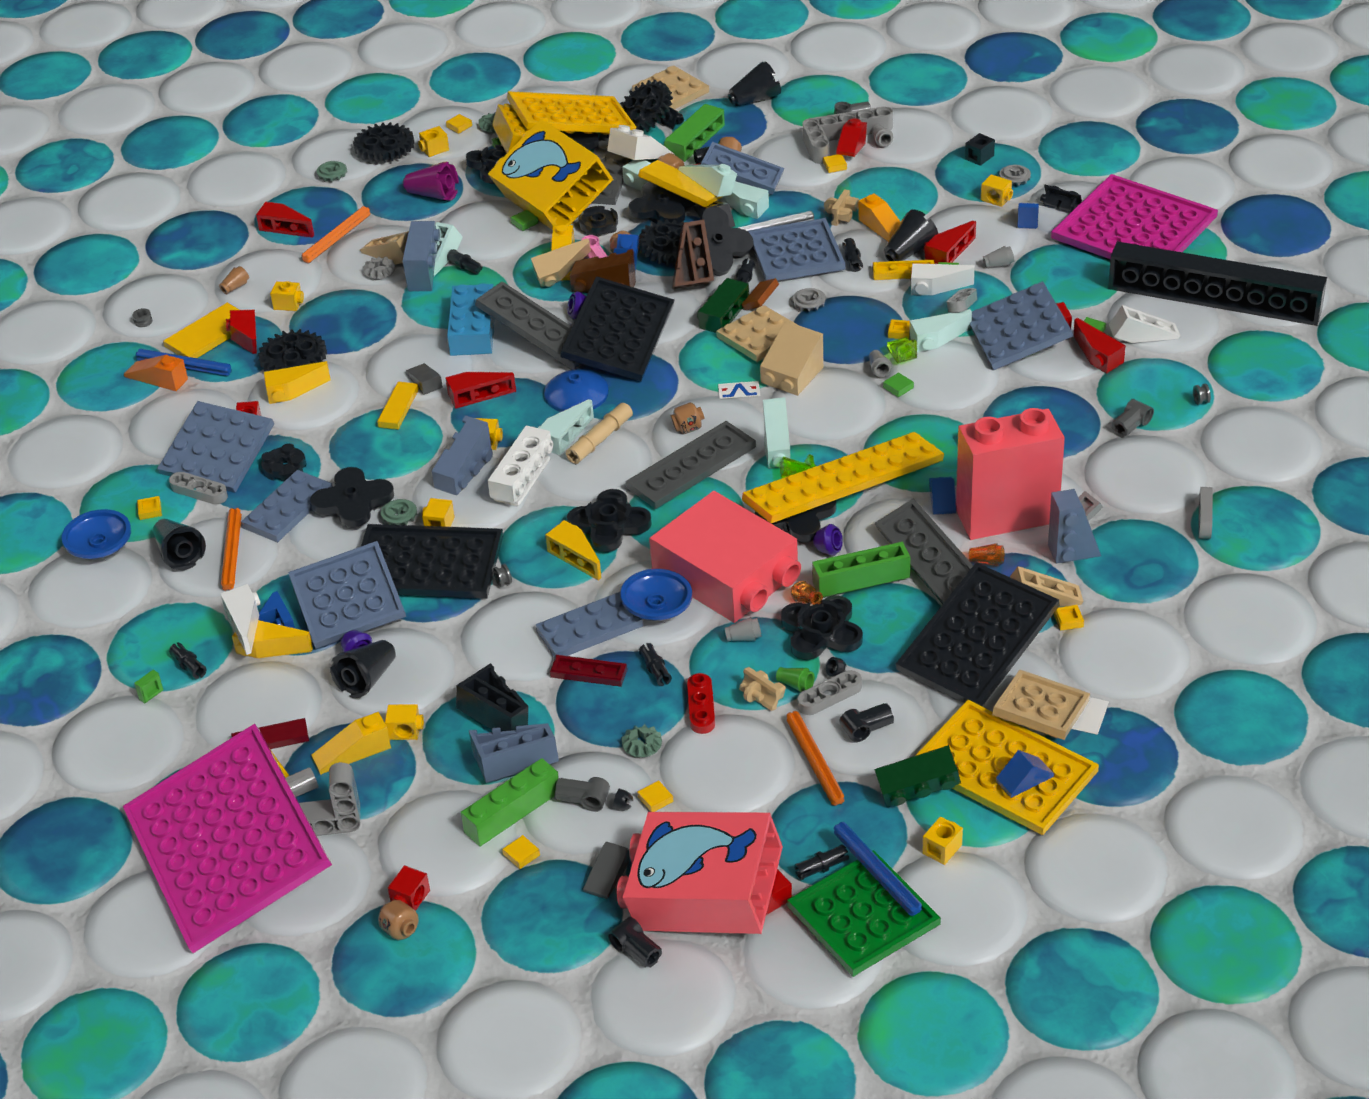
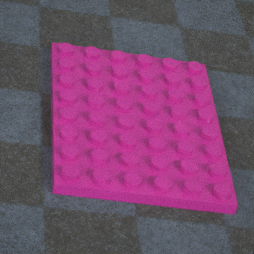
(225, 837)

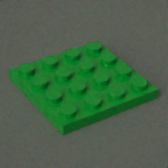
(859, 917)

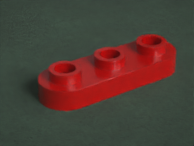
(701, 703)

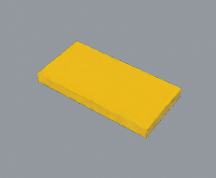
(677, 182)
(202, 334)

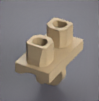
(841, 207)
(759, 688)

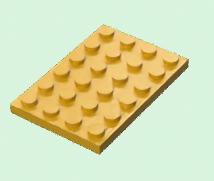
(570, 111)
(985, 745)

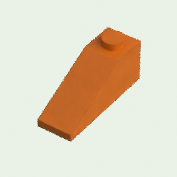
(160, 371)

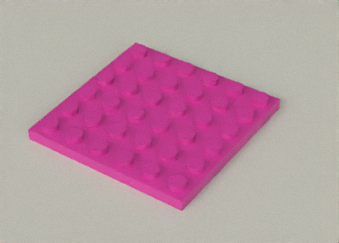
(1133, 215)

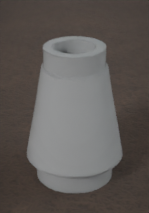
(882, 135)
(999, 257)
(879, 364)
(744, 630)

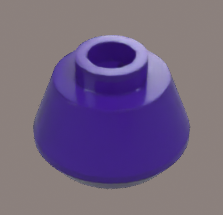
(575, 304)
(828, 540)
(355, 639)

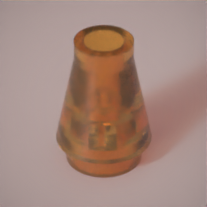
(988, 554)
(805, 593)

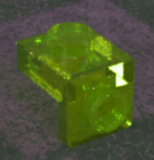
(903, 349)
(790, 466)

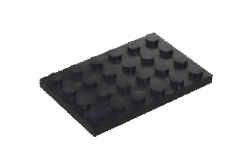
(617, 328)
(438, 558)
(977, 635)

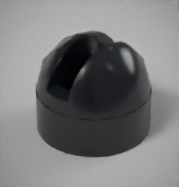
(835, 662)
(620, 800)

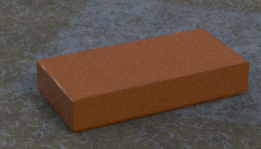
(760, 294)

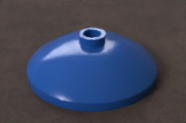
(574, 388)
(96, 534)
(656, 594)

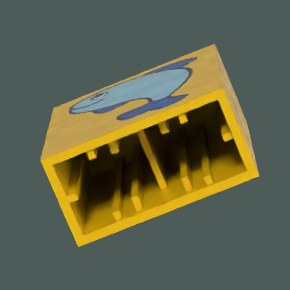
(550, 175)

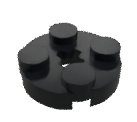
(598, 220)
(273, 462)

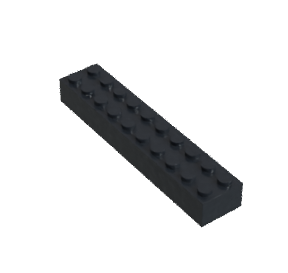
(1217, 283)

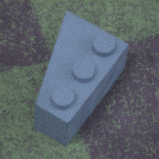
(420, 255)
(464, 458)
(1069, 529)
(510, 752)

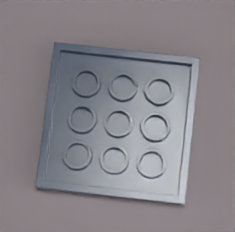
(796, 250)
(1019, 325)
(217, 444)
(346, 594)

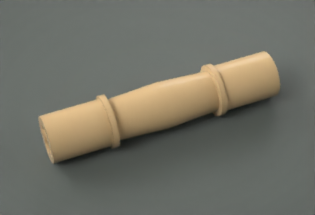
(587, 443)

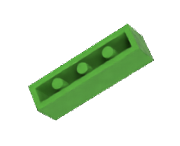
(695, 131)
(861, 569)
(510, 802)

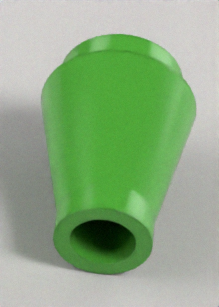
(797, 678)

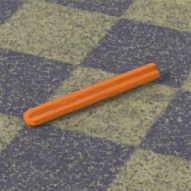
(336, 234)
(231, 549)
(815, 758)

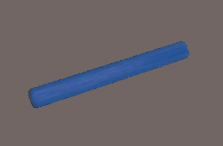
(190, 363)
(877, 869)

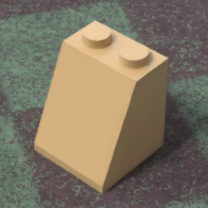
(793, 359)

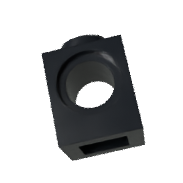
(979, 149)

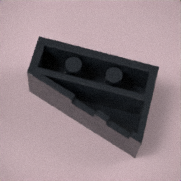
(491, 701)

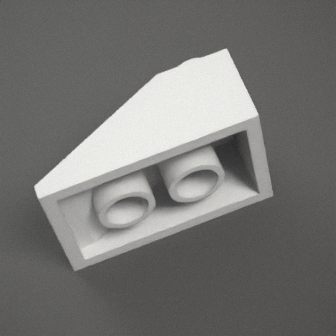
(634, 144)

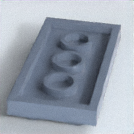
(748, 168)
(284, 506)
(587, 626)

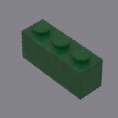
(723, 305)
(918, 776)

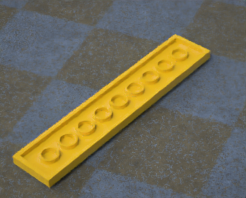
(842, 477)

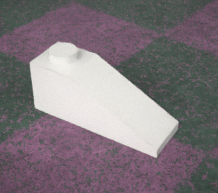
(940, 278)
(1141, 327)
(243, 613)

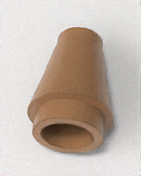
(234, 280)

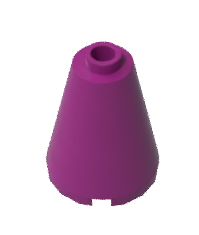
(433, 181)

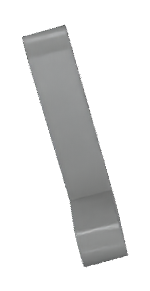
(821, 130)
(340, 812)

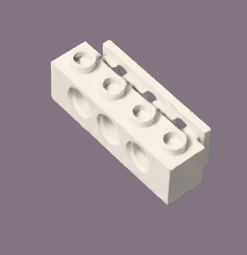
(521, 466)

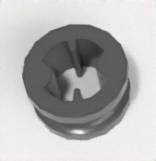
(142, 317)
(1201, 394)
(502, 575)

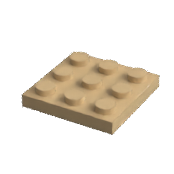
(681, 84)
(753, 332)
(1041, 704)

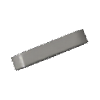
(962, 300)
(212, 491)
(1205, 512)
(844, 684)

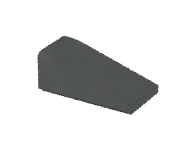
(425, 377)
(607, 870)

